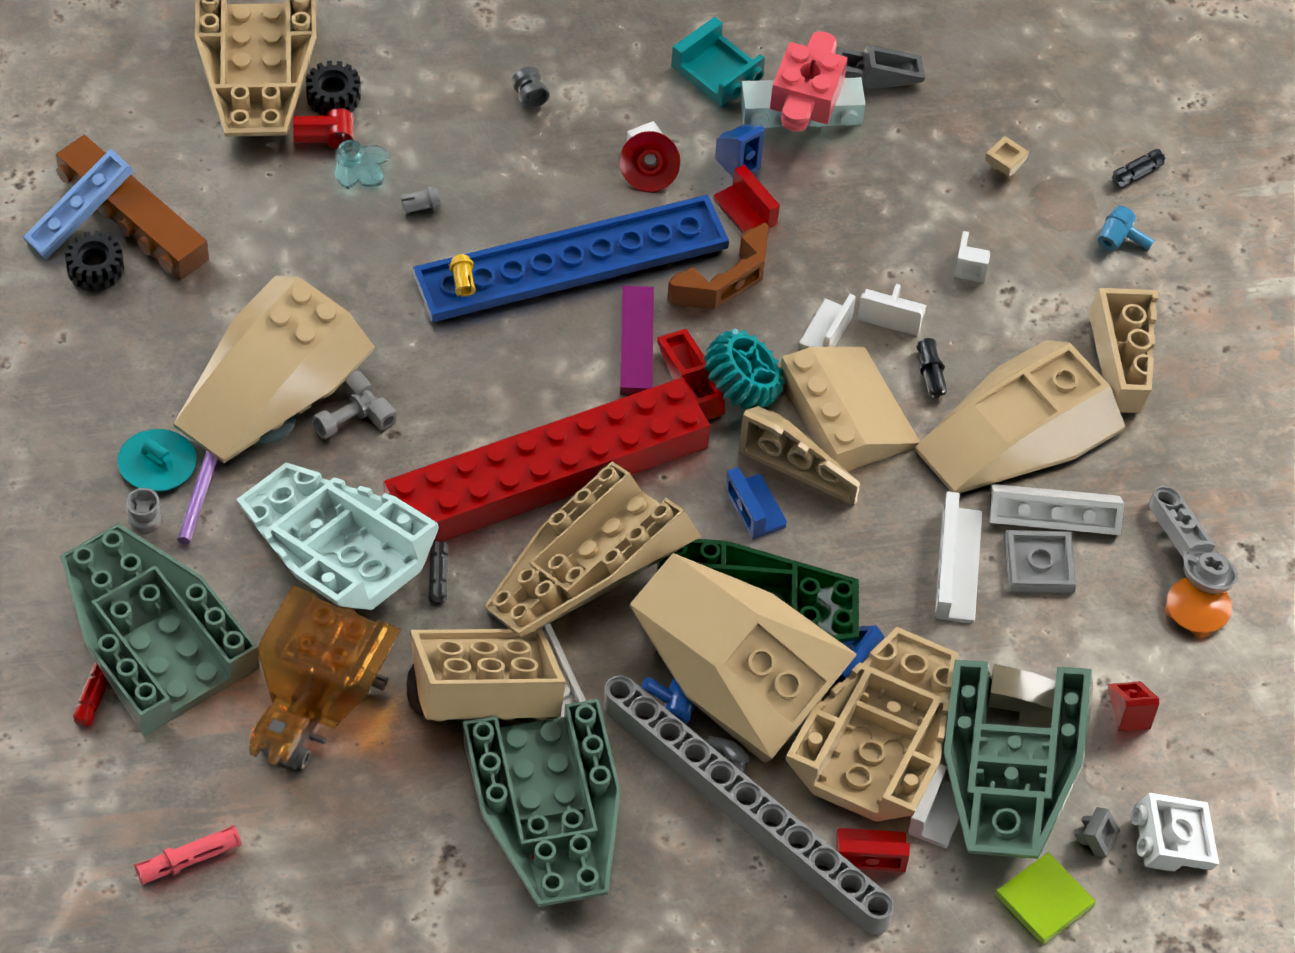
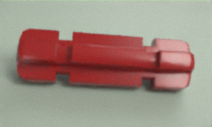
(90, 697)

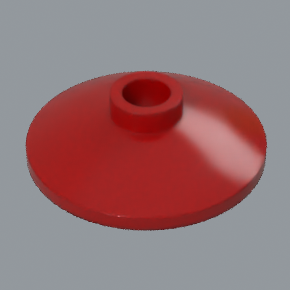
(649, 176)

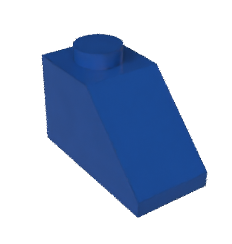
(741, 148)

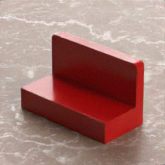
(747, 202)
(874, 849)

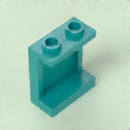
(715, 63)

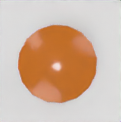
(1197, 609)

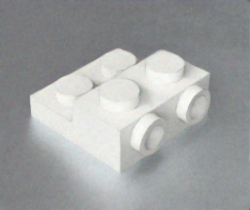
(1174, 833)

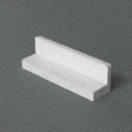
(1056, 509)
(958, 562)

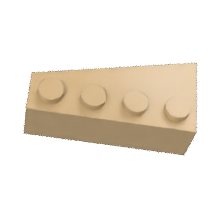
(1125, 342)

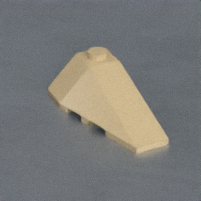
(785, 448)

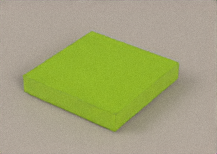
(1045, 898)

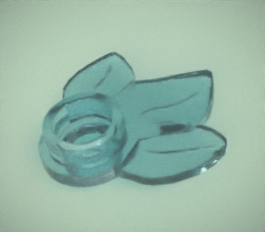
(360, 164)

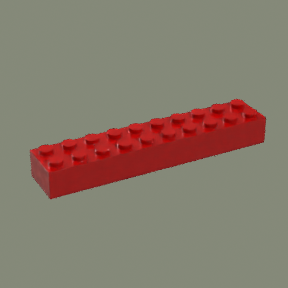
(554, 459)

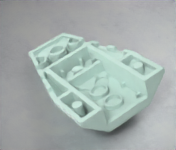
(340, 537)

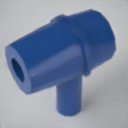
(673, 697)

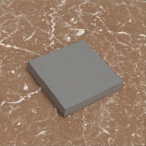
(1040, 561)

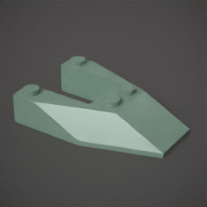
(1013, 777)

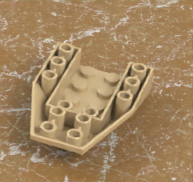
(588, 550)
(738, 652)

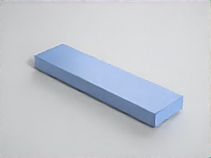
(78, 204)

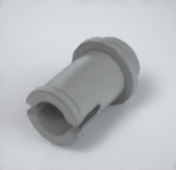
(421, 200)

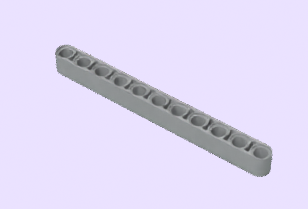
(749, 817)

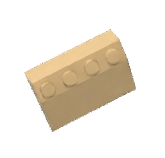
(846, 405)
(486, 674)

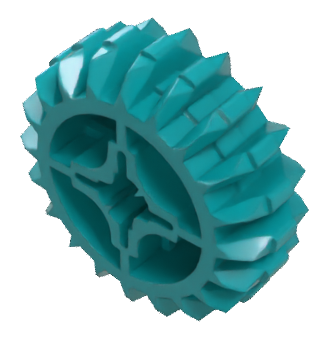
(744, 369)

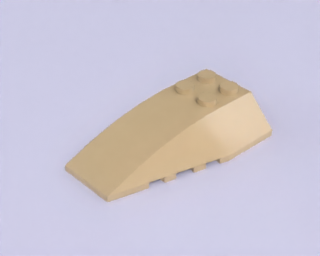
(270, 365)
(879, 729)

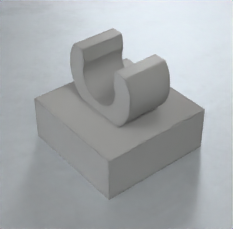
(1099, 832)

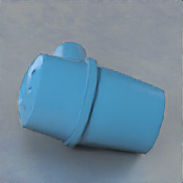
(1118, 227)

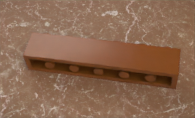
(139, 213)

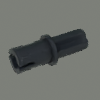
(932, 367)

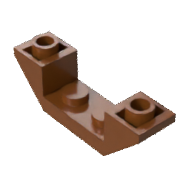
(695, 291)

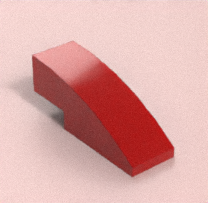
(687, 361)

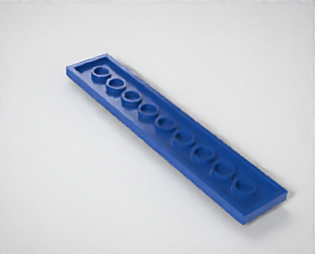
(575, 257)

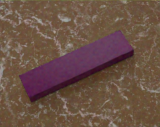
(636, 339)

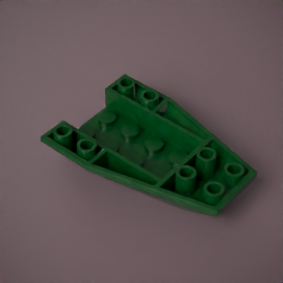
(814, 592)

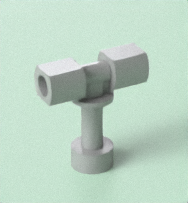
(361, 403)

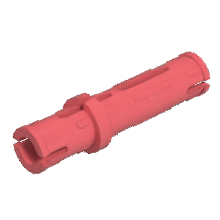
(174, 860)

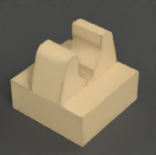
(1006, 156)

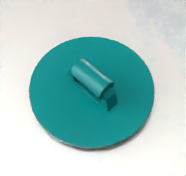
(157, 460)

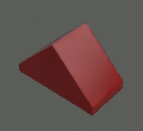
(1133, 705)

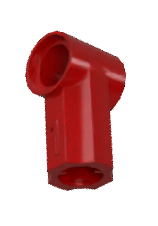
(332, 129)

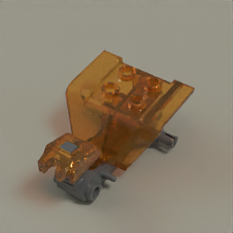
(316, 671)

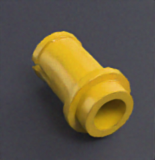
(462, 268)

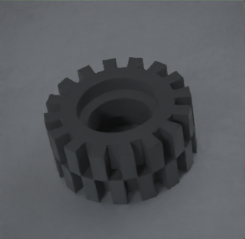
(333, 76)
(91, 247)

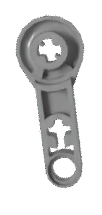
(1202, 564)

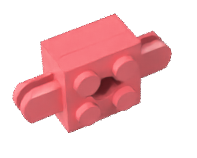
(808, 82)

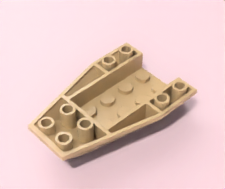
(255, 61)
(1023, 419)

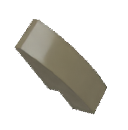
(1022, 692)

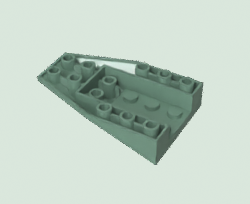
(154, 627)
(550, 795)

